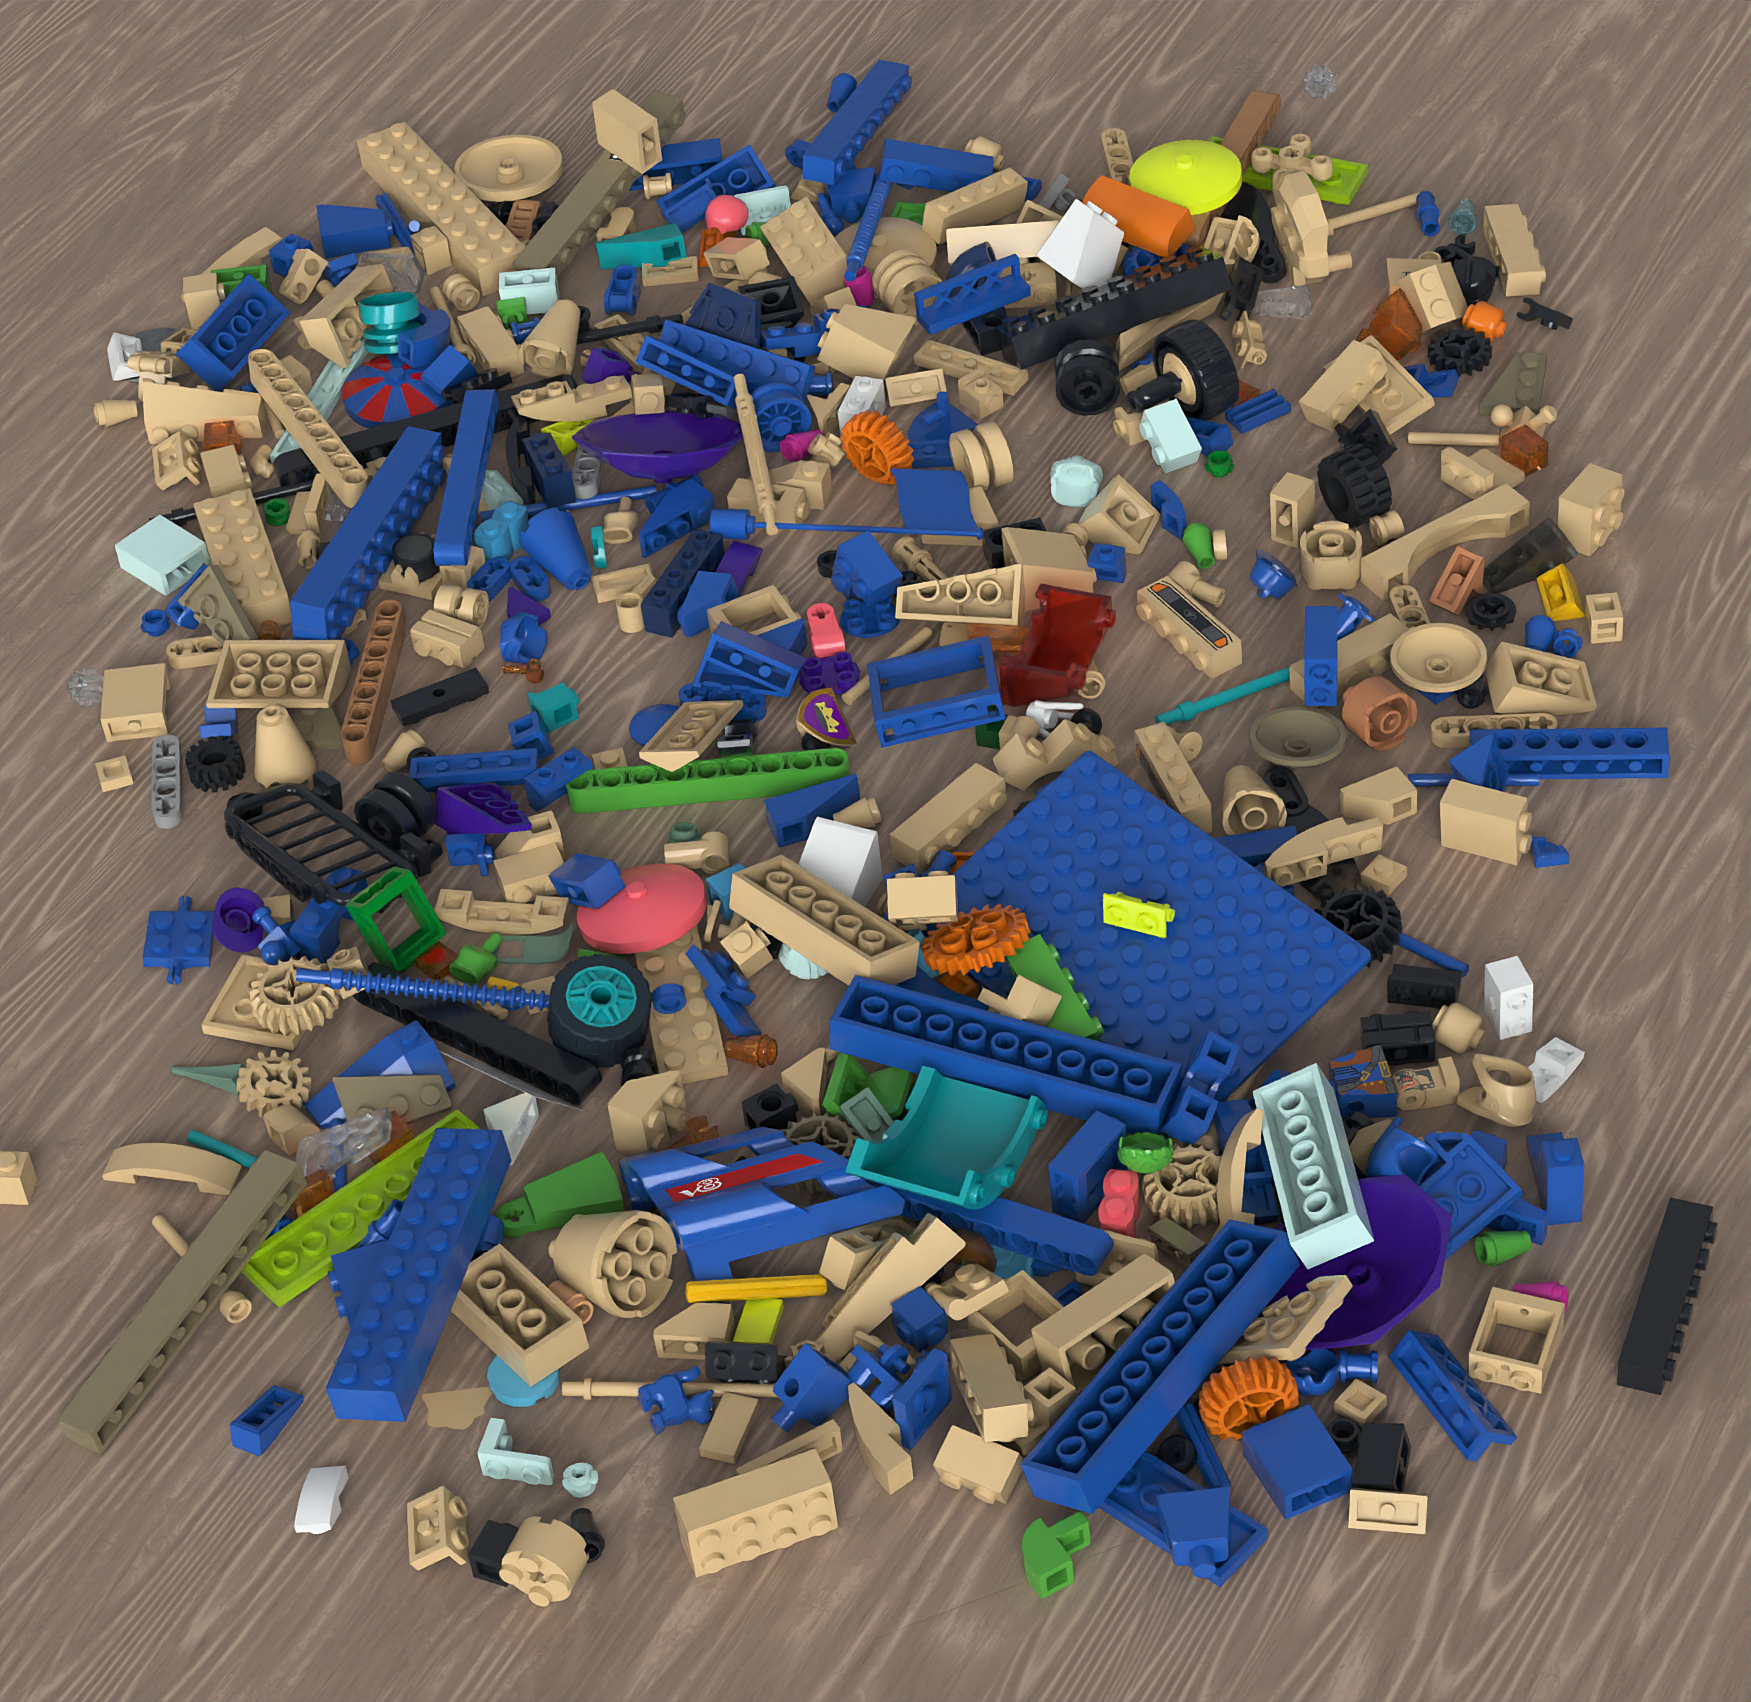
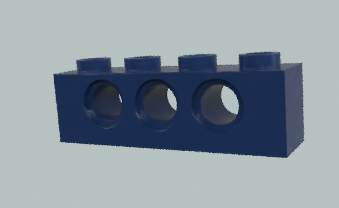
(660, 607)

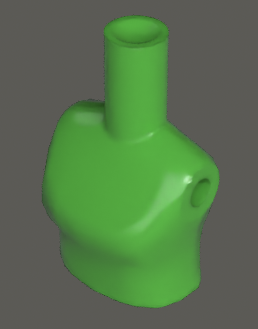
(476, 961)

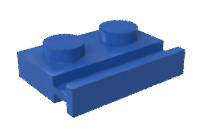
(721, 975)

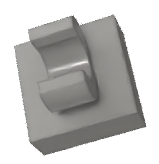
(1058, 195)

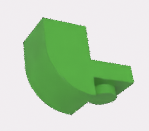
(1048, 1552)

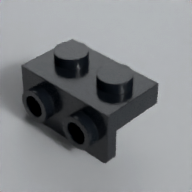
(1370, 433)
(743, 1361)

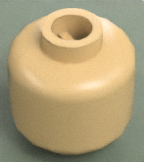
(987, 147)
(1458, 1027)

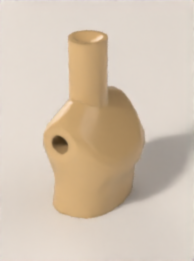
(621, 523)

